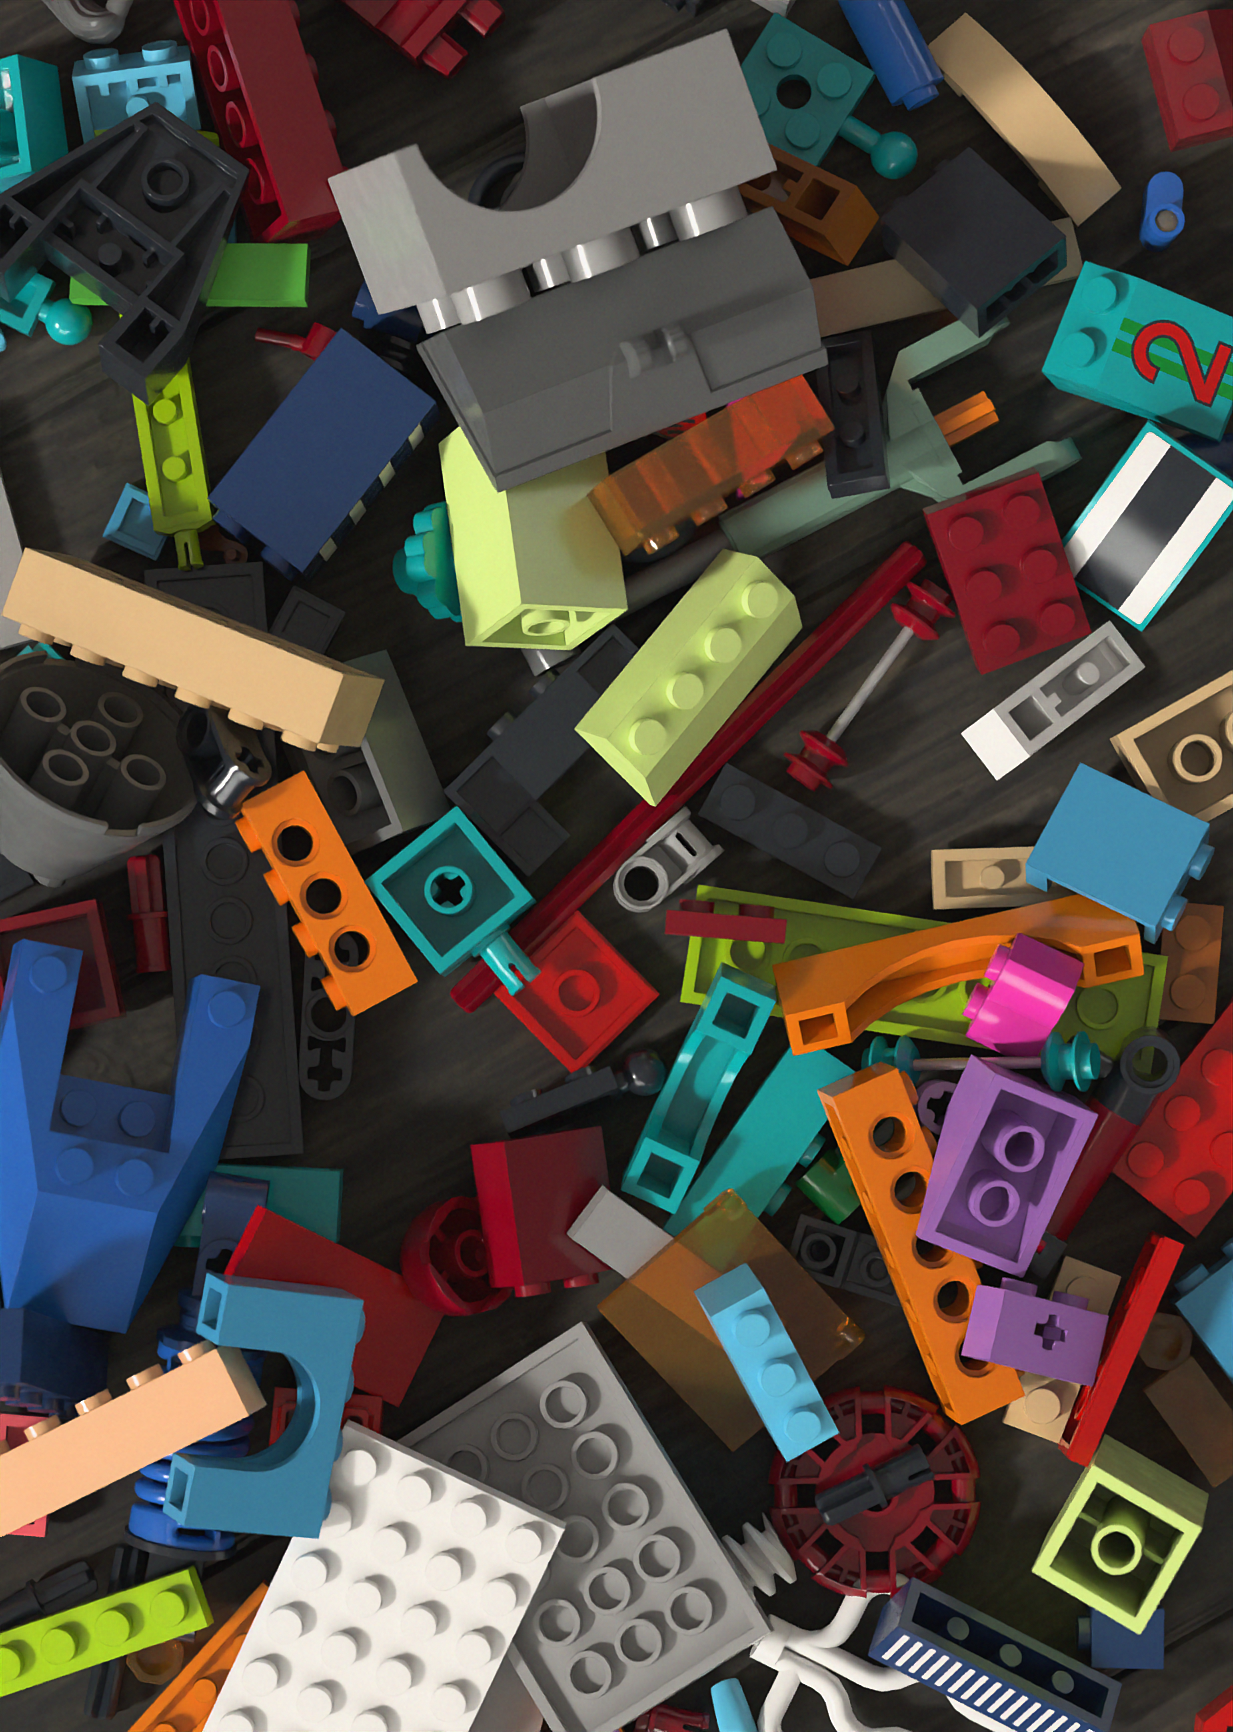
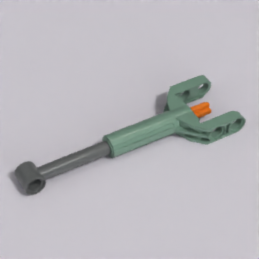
(802, 504)

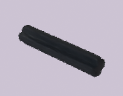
(108, 1677)

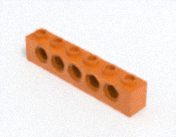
(853, 1110)

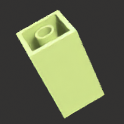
(533, 558)
(1122, 1534)

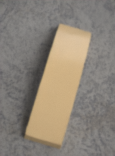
(1024, 118)

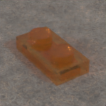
(1196, 1418)

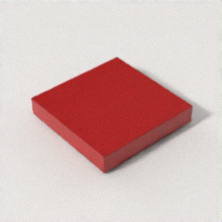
(581, 995)

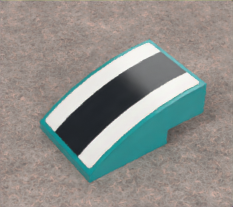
(1147, 525)

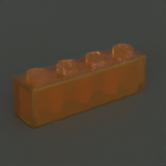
(710, 463)

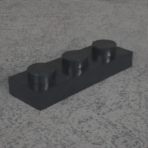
(852, 400)
(789, 831)

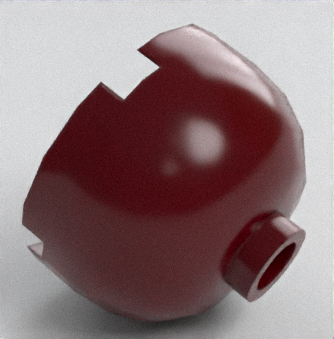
(447, 1259)

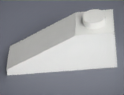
(1053, 700)

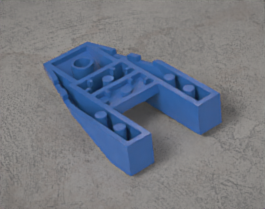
(100, 1169)

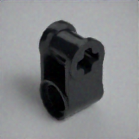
(221, 759)

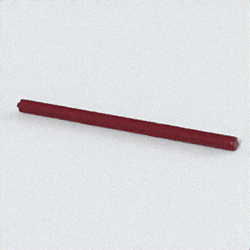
(733, 734)

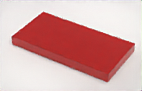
(395, 1321)
(1120, 1346)

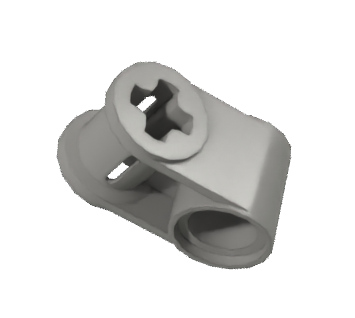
(667, 860)

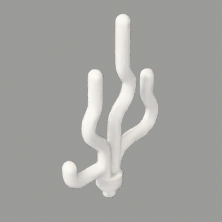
(805, 1656)

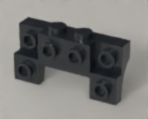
(535, 752)

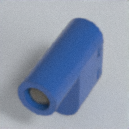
(1161, 212)

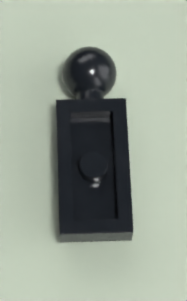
(584, 1094)

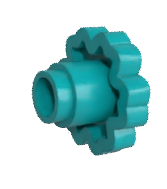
(427, 564)

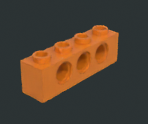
(385, 966)

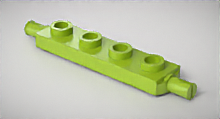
(176, 466)

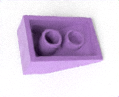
(1001, 1165)

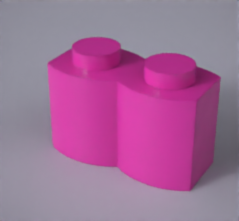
(1023, 998)

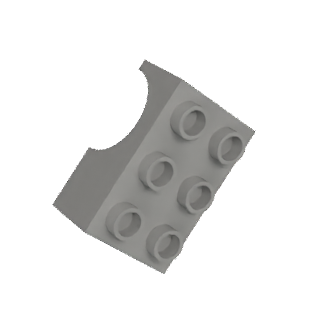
(623, 150)

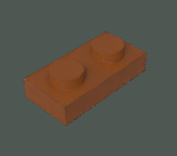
(1192, 964)

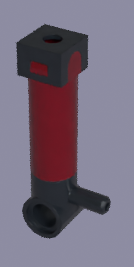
(1122, 1104)

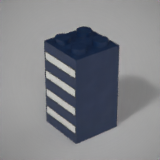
(323, 458)

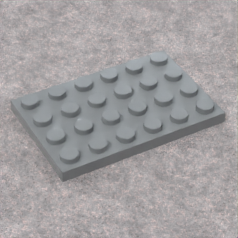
(639, 1578)

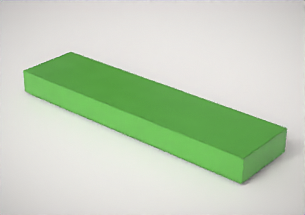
(247, 277)

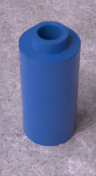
(894, 50)

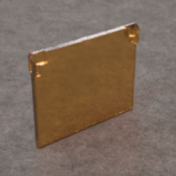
(673, 1334)

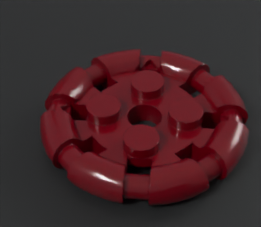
(906, 1514)

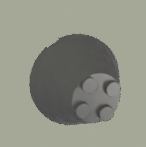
(84, 765)

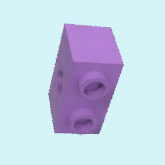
(1005, 1324)

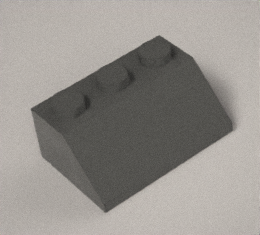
(387, 782)

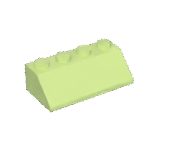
(692, 673)

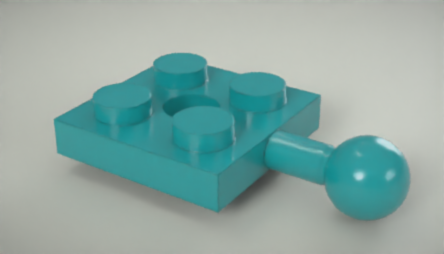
(836, 89)

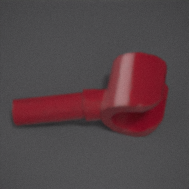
(312, 346)

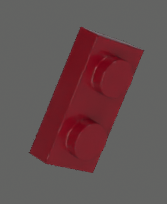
(751, 924)

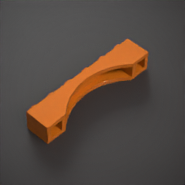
(843, 991)

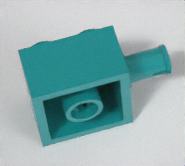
(478, 924)

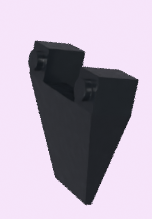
(137, 224)

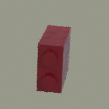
(530, 1199)

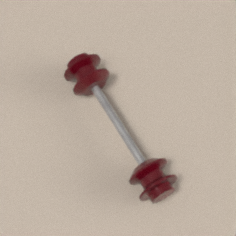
(917, 619)

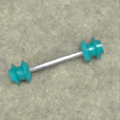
(1058, 1060)

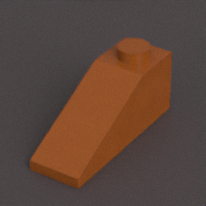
(812, 205)

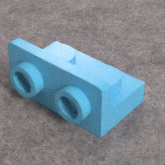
(118, 86)

